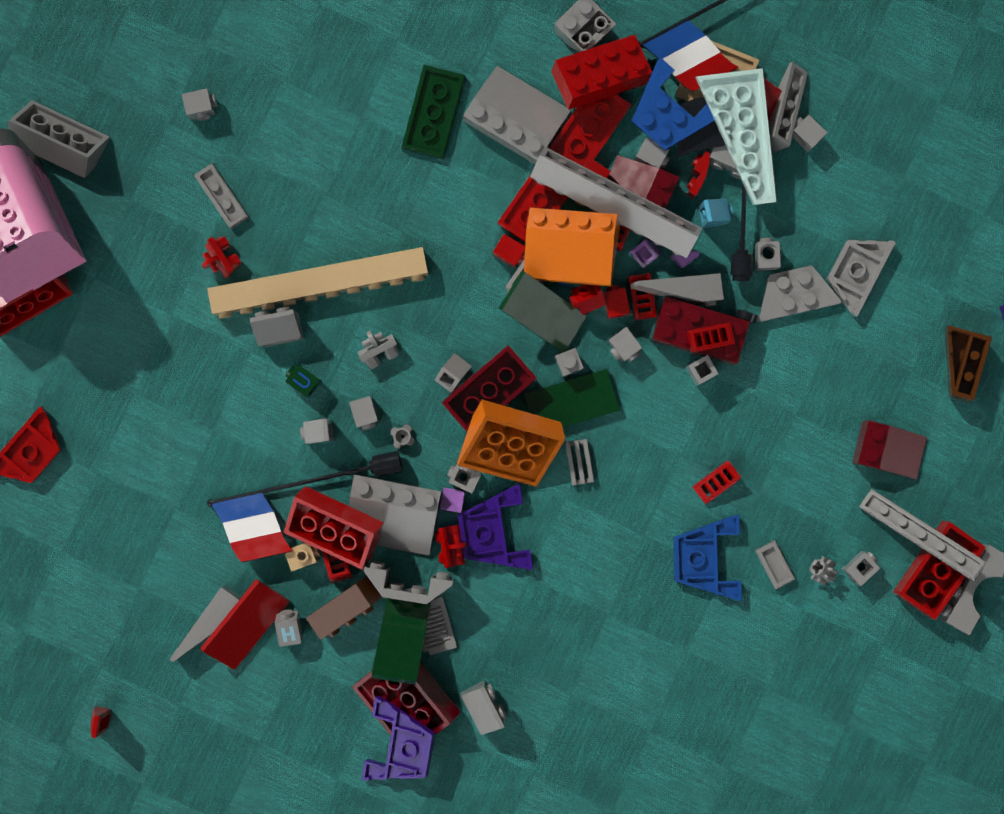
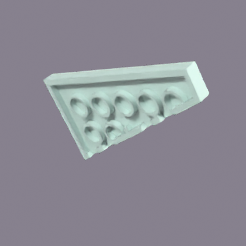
(741, 116)

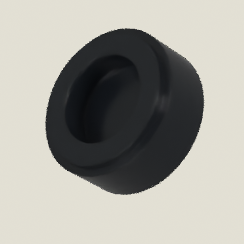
(752, 318)

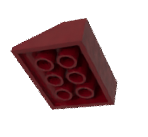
(421, 701)

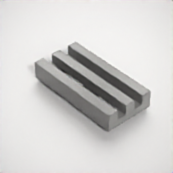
(587, 458)

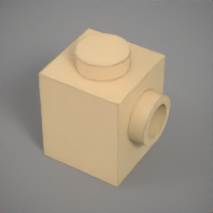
(302, 556)

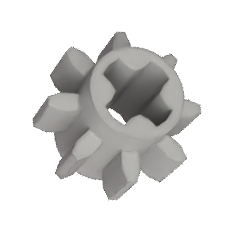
(823, 570)

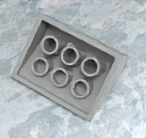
(516, 114)
(405, 509)

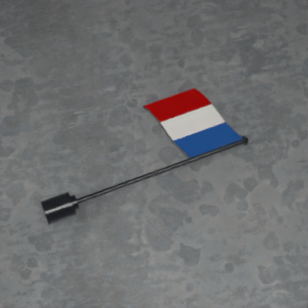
(688, 51)
(253, 524)

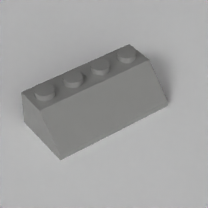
(59, 138)

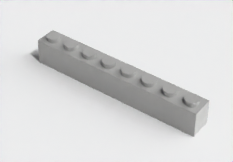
(608, 197)

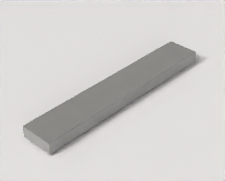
(923, 535)

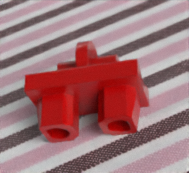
(217, 258)
(451, 546)

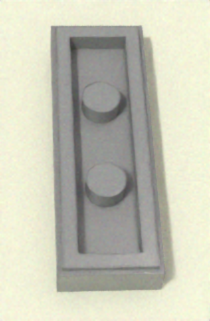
(221, 196)

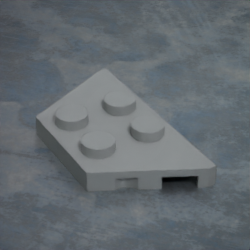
(858, 270)
(795, 293)

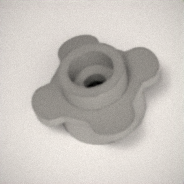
(398, 441)

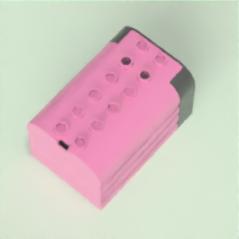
(33, 226)

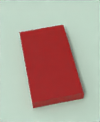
(244, 624)

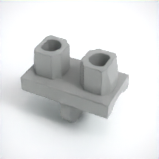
(369, 353)

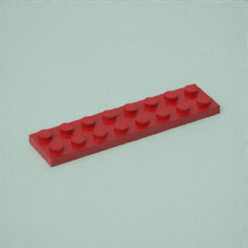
(578, 141)

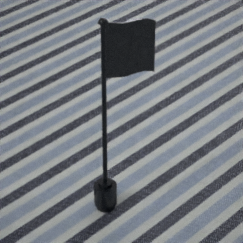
(711, 138)

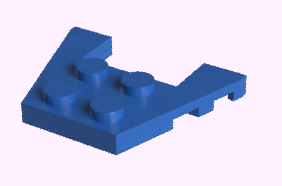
(663, 117)
(697, 558)

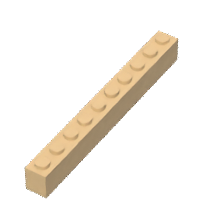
(317, 282)

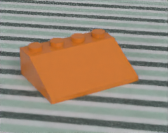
(571, 246)
(510, 443)

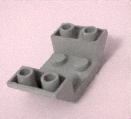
(379, 575)

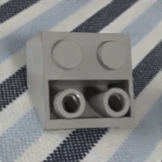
(583, 25)
(276, 327)
(483, 708)

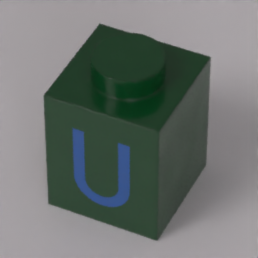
(302, 380)

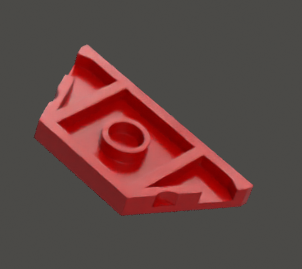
(30, 449)

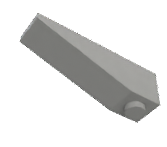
(786, 109)
(690, 289)
(208, 621)

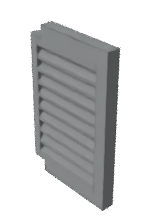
(439, 632)

